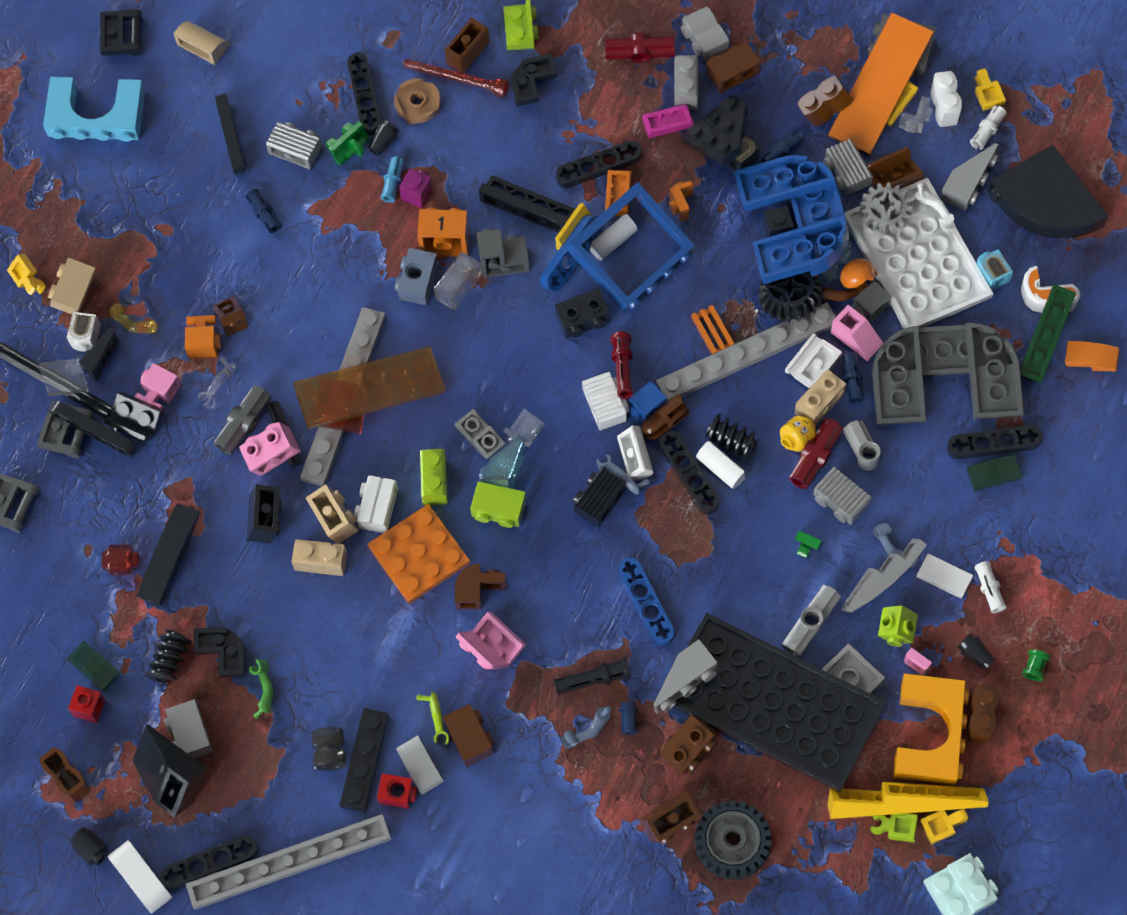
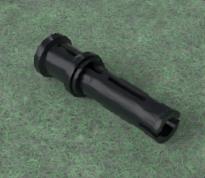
(605, 673)

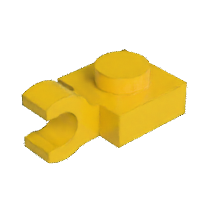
(988, 92)
(23, 274)
(940, 826)

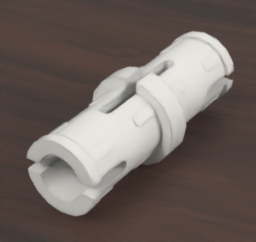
(988, 127)
(990, 587)

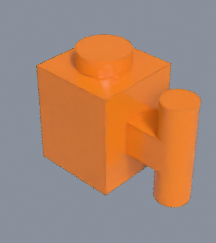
(201, 340)

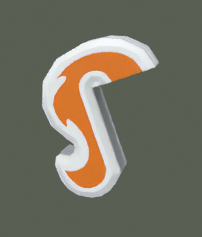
(1036, 296)

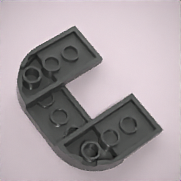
(942, 352)

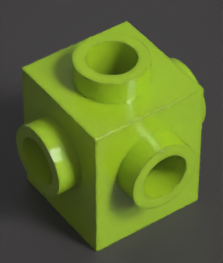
(897, 625)

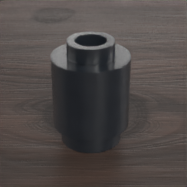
(89, 846)

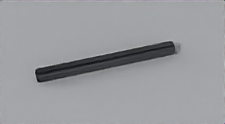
(32, 368)

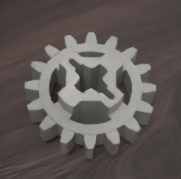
(874, 210)

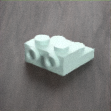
(962, 887)

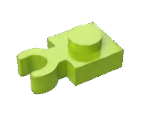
(899, 826)

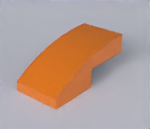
(1094, 355)

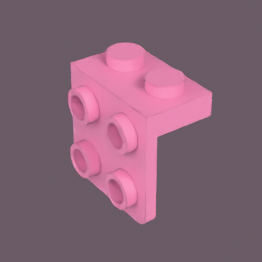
(491, 643)

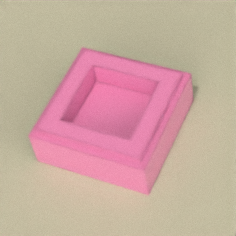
(917, 662)

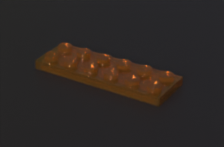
(368, 387)

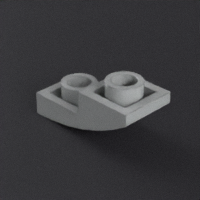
(479, 434)
(419, 765)

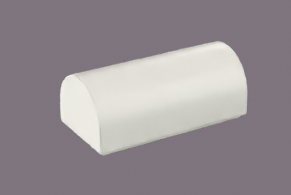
(613, 237)
(635, 453)
(721, 465)

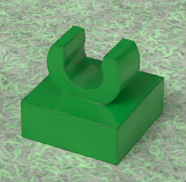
(807, 542)

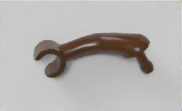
(831, 294)

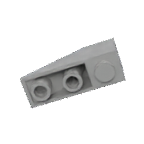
(964, 180)
(689, 670)

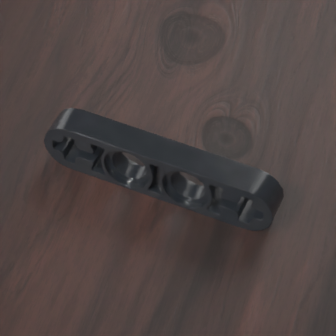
(364, 93)
(230, 134)
(597, 161)
(93, 428)
(995, 446)
(687, 473)
(208, 859)

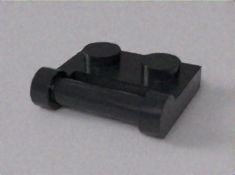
(113, 32)

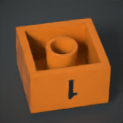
(443, 231)

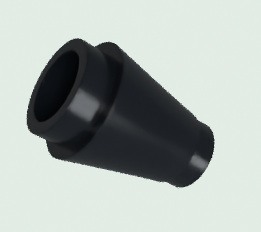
(384, 136)
(976, 651)

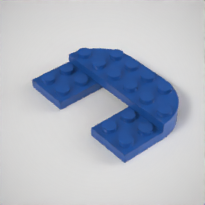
(817, 209)

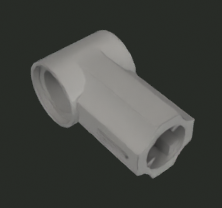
(862, 444)

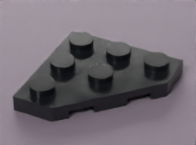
(719, 131)

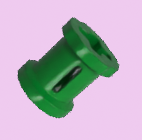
(1036, 665)

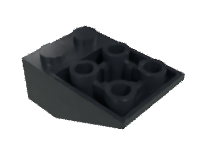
(167, 772)

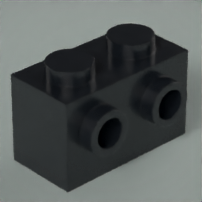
(582, 313)
(263, 514)

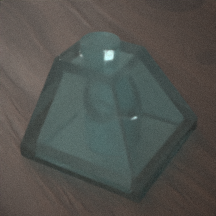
(505, 464)

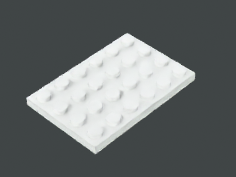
(921, 264)

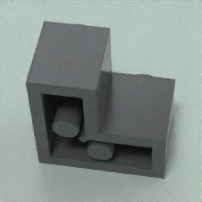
(501, 255)

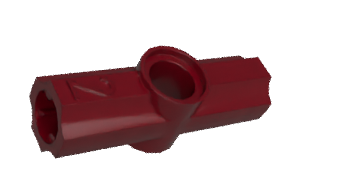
(639, 47)
(816, 453)

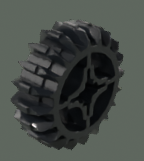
(791, 297)

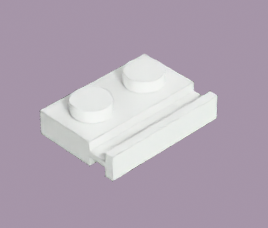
(813, 360)

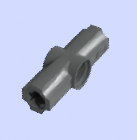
(242, 420)

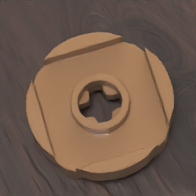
(417, 113)

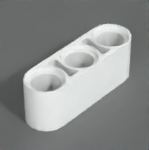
(139, 877)

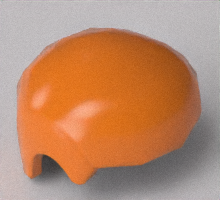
(857, 272)

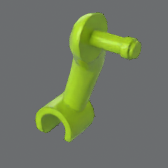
(436, 714)

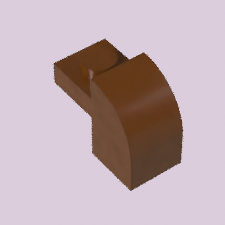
(472, 581)

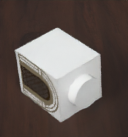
(83, 331)

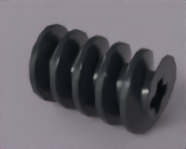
(732, 437)
(167, 657)

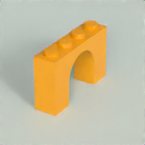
(946, 699)

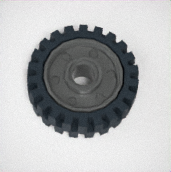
(736, 820)

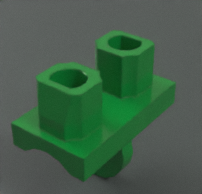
(349, 143)

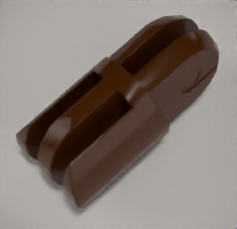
(665, 418)

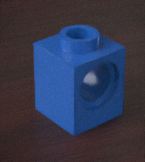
(646, 402)

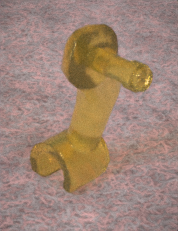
(147, 327)

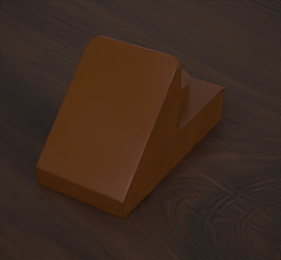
(230, 316)

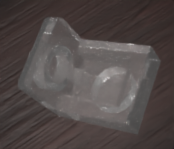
(915, 123)
(525, 425)

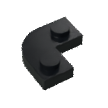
(528, 73)
(226, 644)

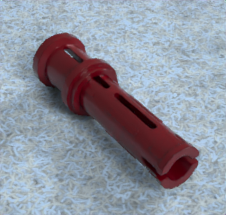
(622, 356)

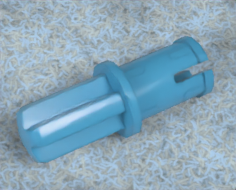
(392, 179)

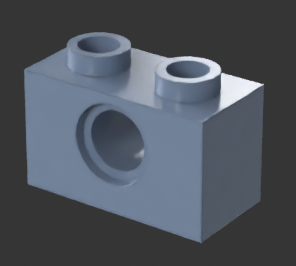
(416, 289)

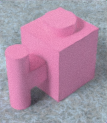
(158, 385)

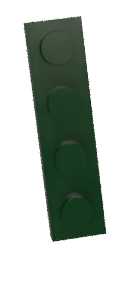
(1047, 333)

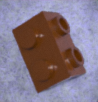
(895, 169)

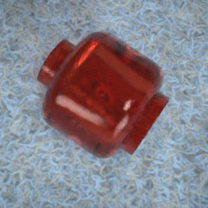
(120, 559)

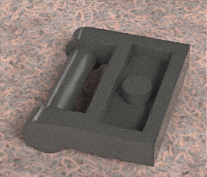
(55, 434)
(8, 492)

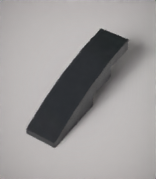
(168, 553)

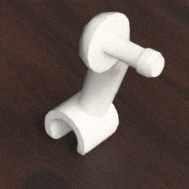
(947, 219)

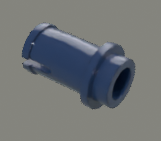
(628, 718)

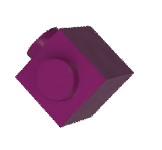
(416, 187)

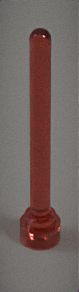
(498, 87)

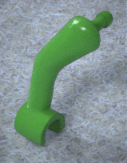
(267, 697)

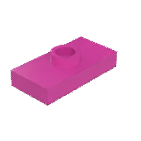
(667, 121)

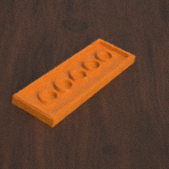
(881, 83)

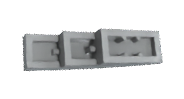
(877, 581)

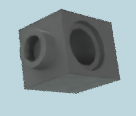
(872, 301)

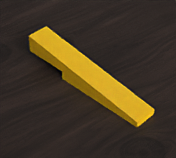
(903, 798)

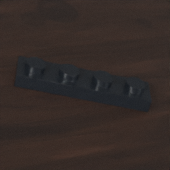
(364, 760)

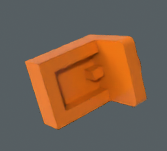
(677, 197)

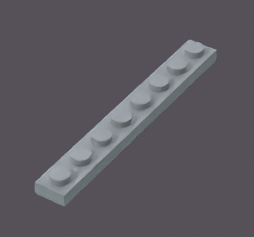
(745, 353)
(327, 439)
(288, 862)

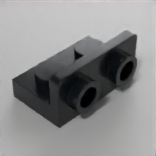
(134, 417)

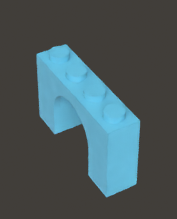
(120, 123)

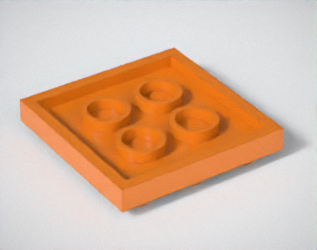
(418, 553)

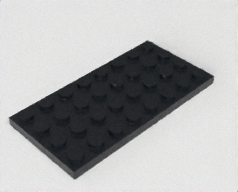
(782, 705)

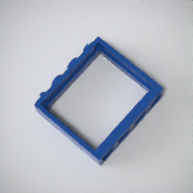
(600, 276)

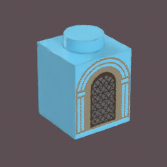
(994, 269)

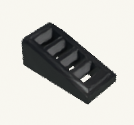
(97, 357)

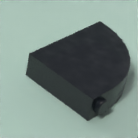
(1047, 197)

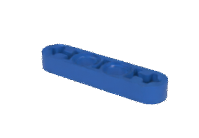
(555, 265)
(646, 601)

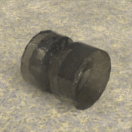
(328, 748)

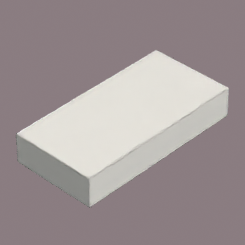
(944, 576)

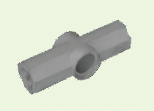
(803, 633)

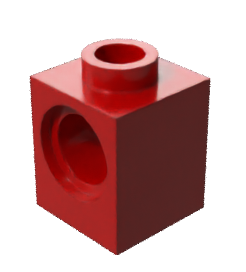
(87, 704)
(386, 786)

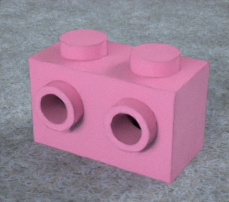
(269, 448)

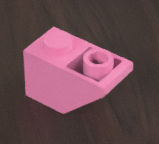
(856, 333)

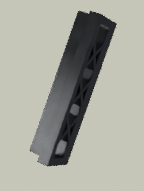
(523, 208)

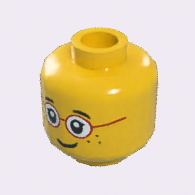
(797, 433)

